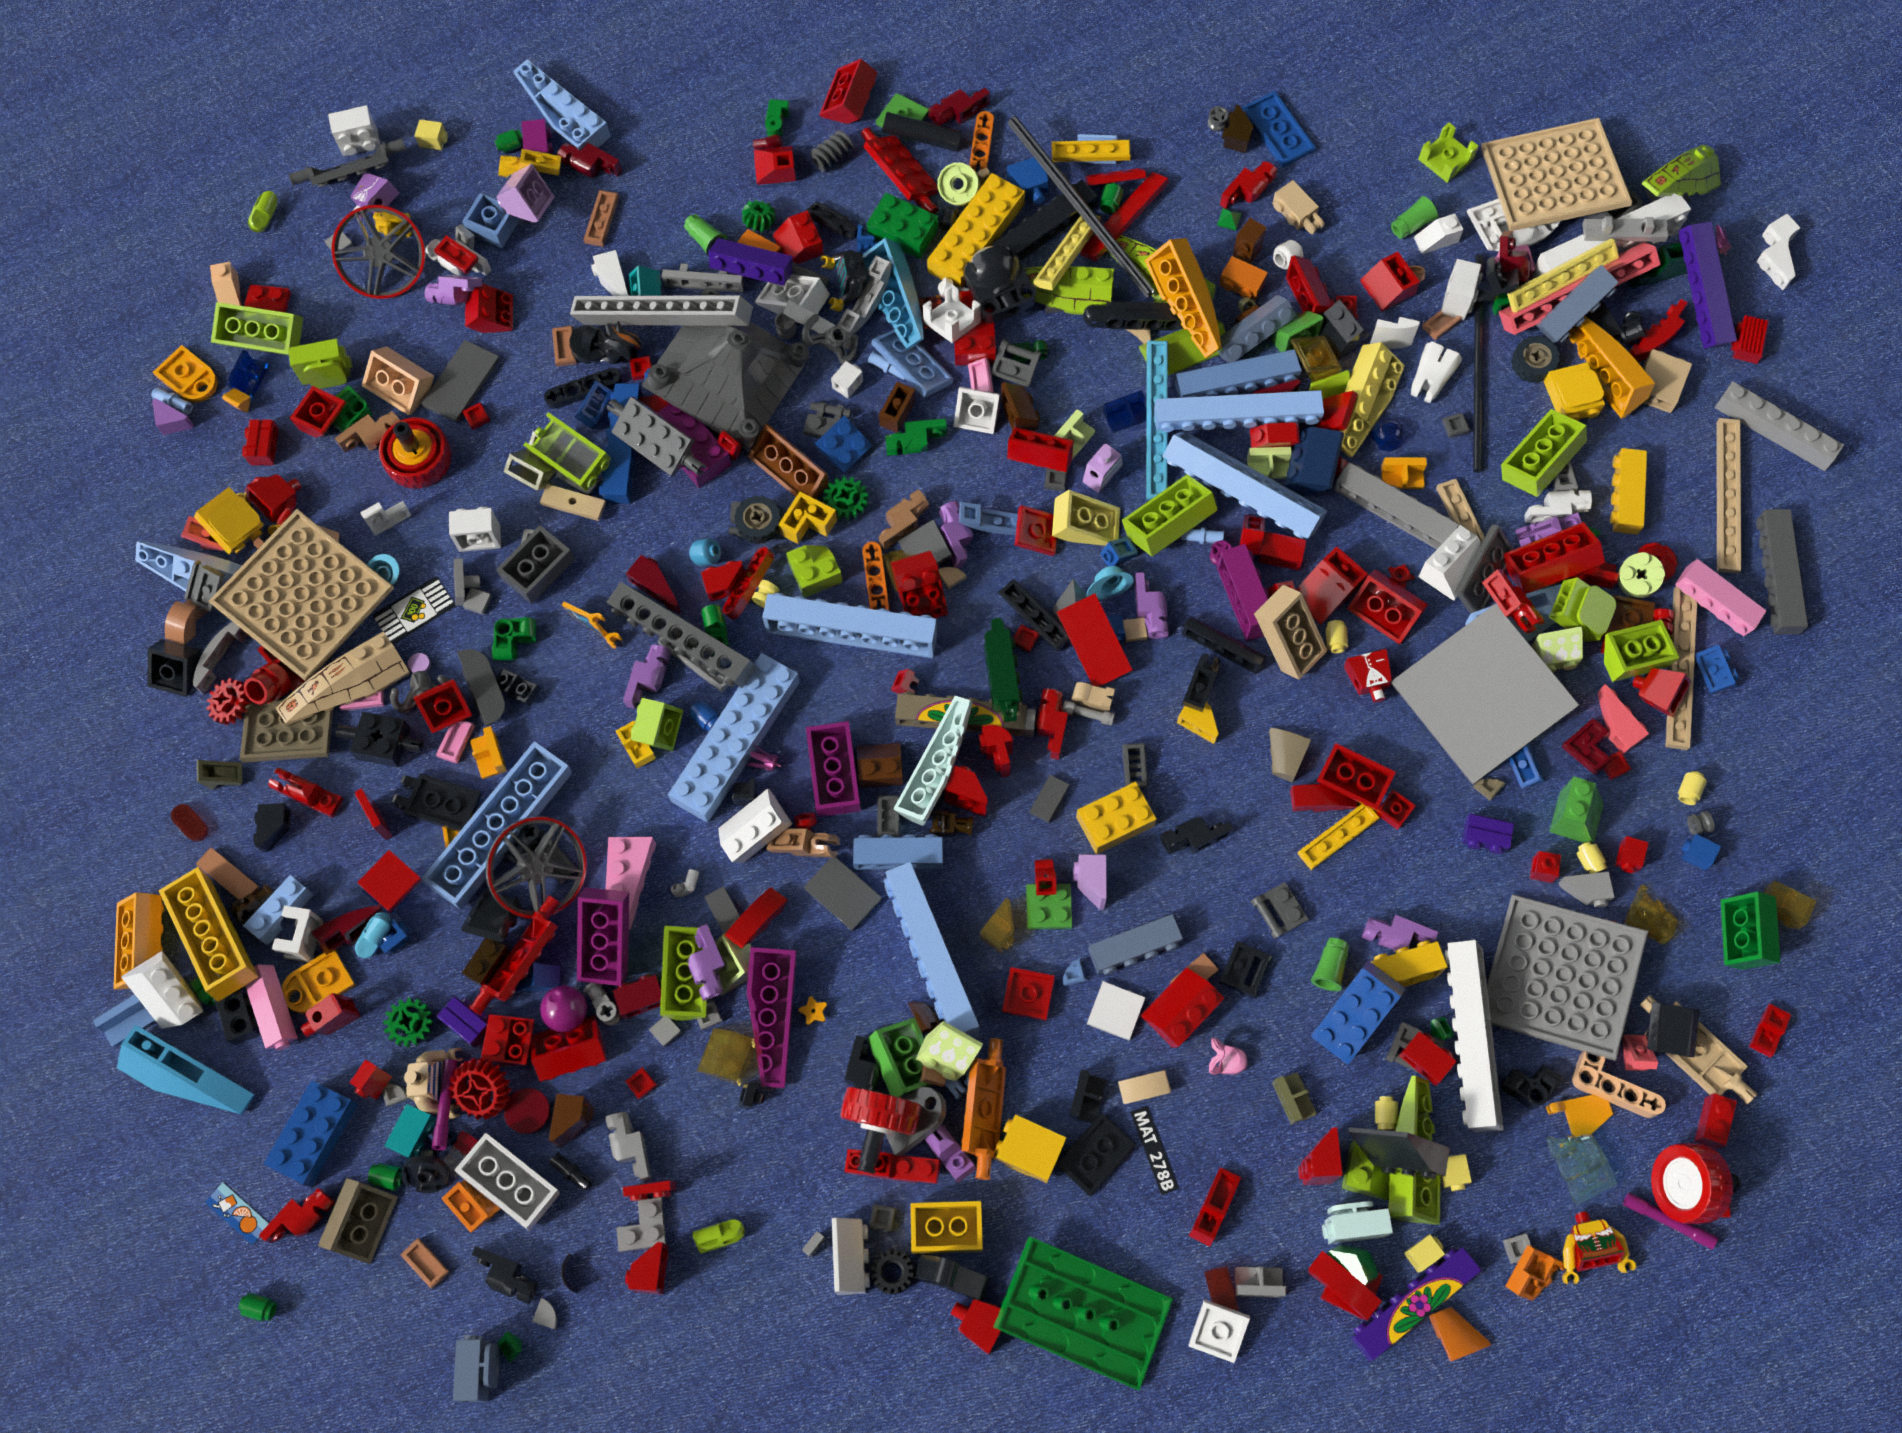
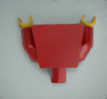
(272, 498)

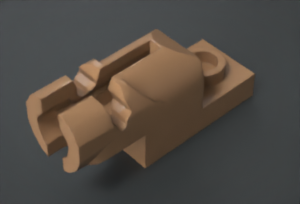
(366, 431)
(903, 519)
(804, 843)

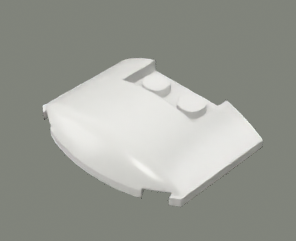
(1491, 224)

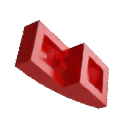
(730, 445)
(1769, 1030)

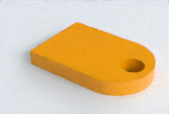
(186, 374)
(316, 981)

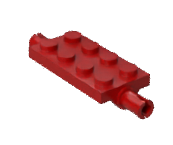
(902, 169)
(520, 958)

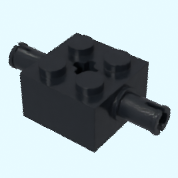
(380, 739)

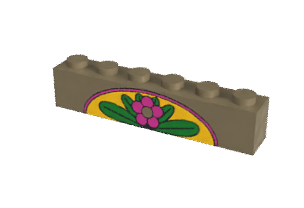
(929, 711)

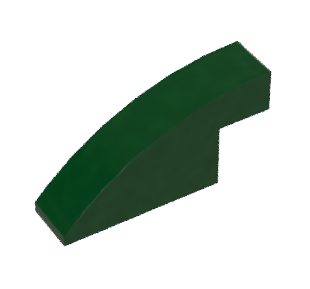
(1671, 265)

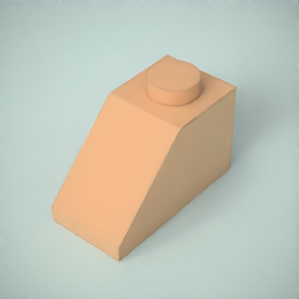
(226, 283)

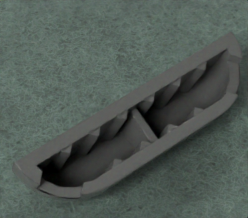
(482, 685)

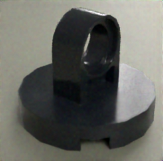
(583, 344)
(425, 1172)

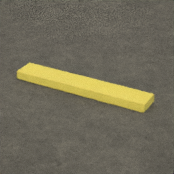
(1064, 255)
(1563, 275)

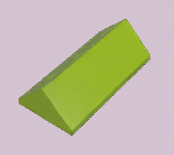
(1182, 350)
(678, 989)

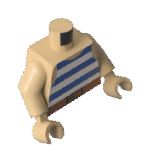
(425, 1081)

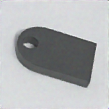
(928, 1121)

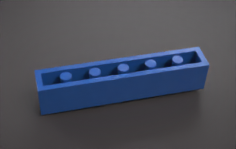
(619, 474)

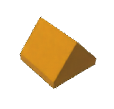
(237, 399)

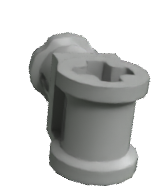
(602, 1004)

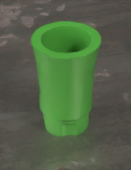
(1415, 217)
(703, 232)
(1331, 965)

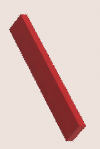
(1126, 214)

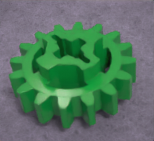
(848, 490)
(417, 1020)

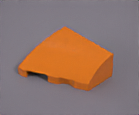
(1533, 1273)
(1457, 1334)

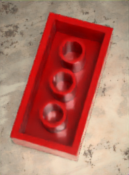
(1554, 558)

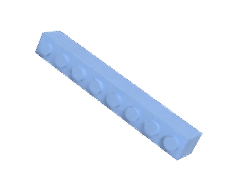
(1238, 410)

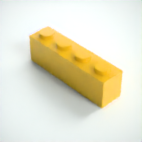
(1629, 491)

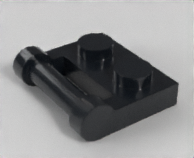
(1238, 968)

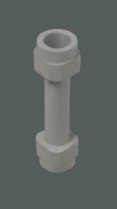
(1105, 718)

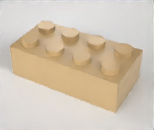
(1290, 632)

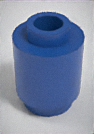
(703, 715)

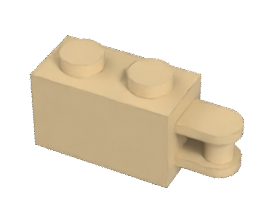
(1297, 207)

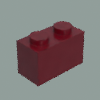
(638, 996)

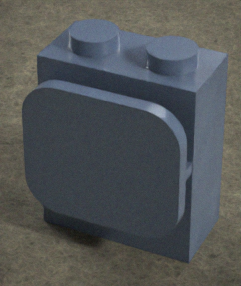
(475, 1369)

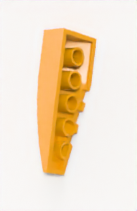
(1619, 374)

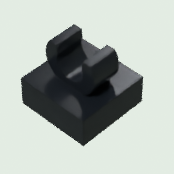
(749, 1096)

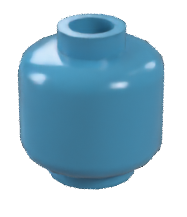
(705, 552)

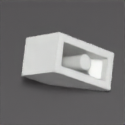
(1439, 234)

